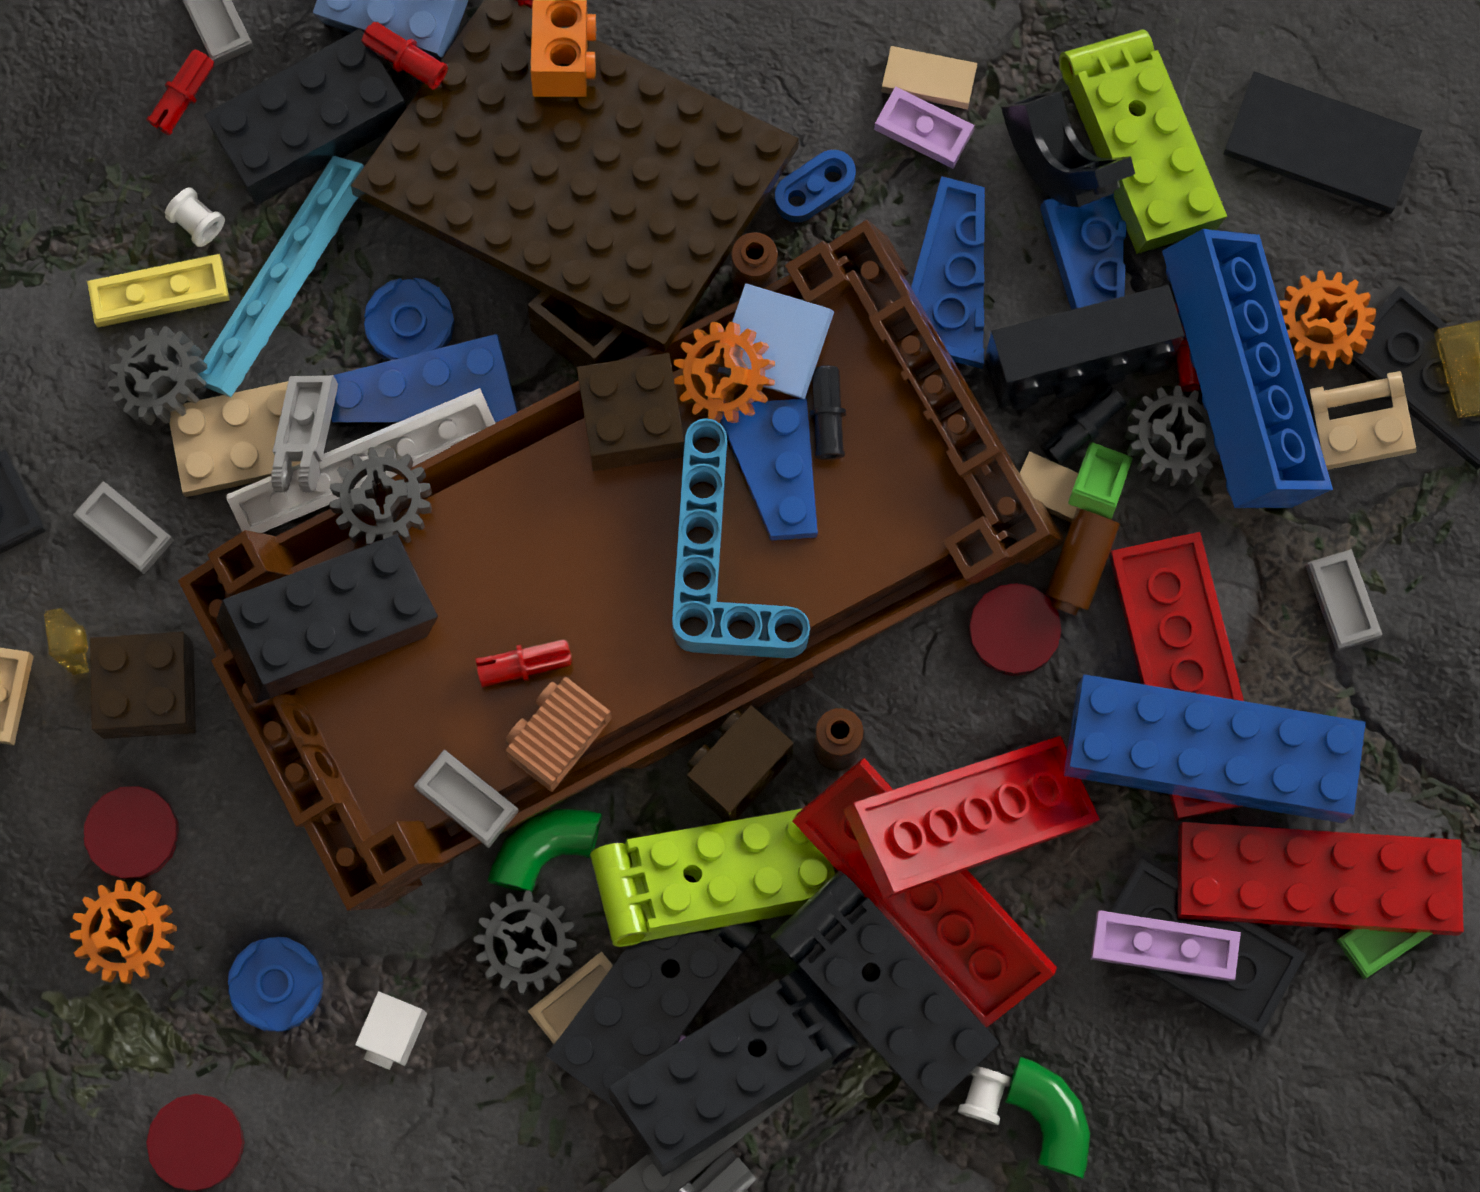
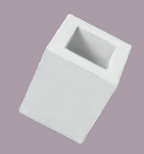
(390, 1031)

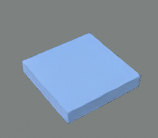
(792, 331)

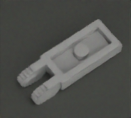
(303, 430)

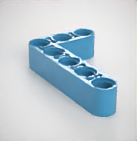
(706, 559)

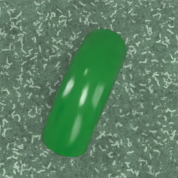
(541, 840)
(1058, 1114)

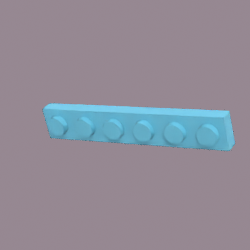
(281, 277)

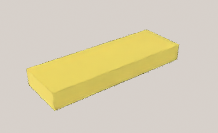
(158, 290)

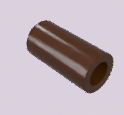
(753, 262)
(1081, 561)
(833, 752)

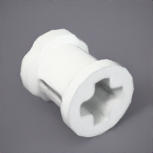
(194, 217)
(985, 1095)

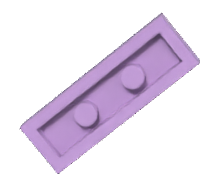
(1165, 945)

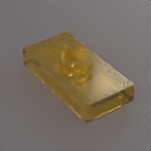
(1461, 362)
(66, 641)

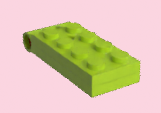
(1171, 186)
(740, 870)

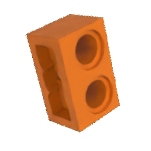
(559, 46)

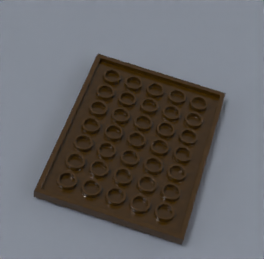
(589, 198)

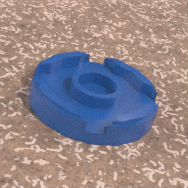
(408, 319)
(275, 984)

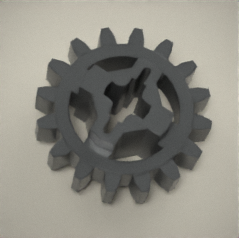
(157, 375)
(1158, 445)
(362, 499)
(536, 923)

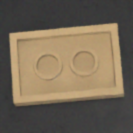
(227, 439)

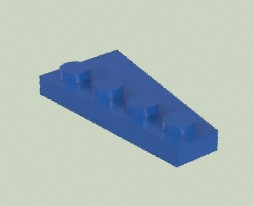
(952, 270)
(425, 380)

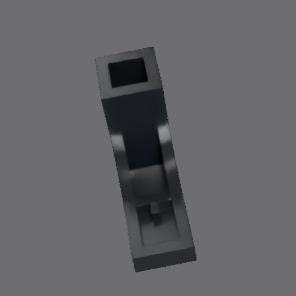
(1056, 156)

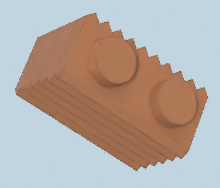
(557, 732)

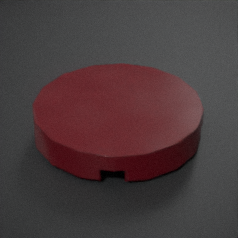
(1014, 629)
(131, 833)
(195, 1142)

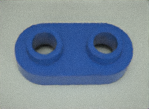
(813, 187)

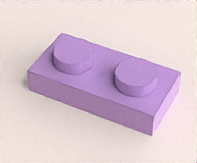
(924, 127)

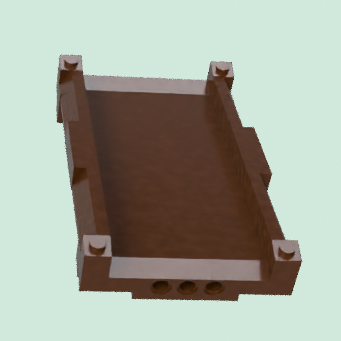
(550, 551)

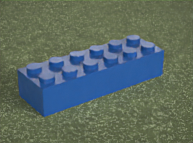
(1246, 370)
(1215, 749)

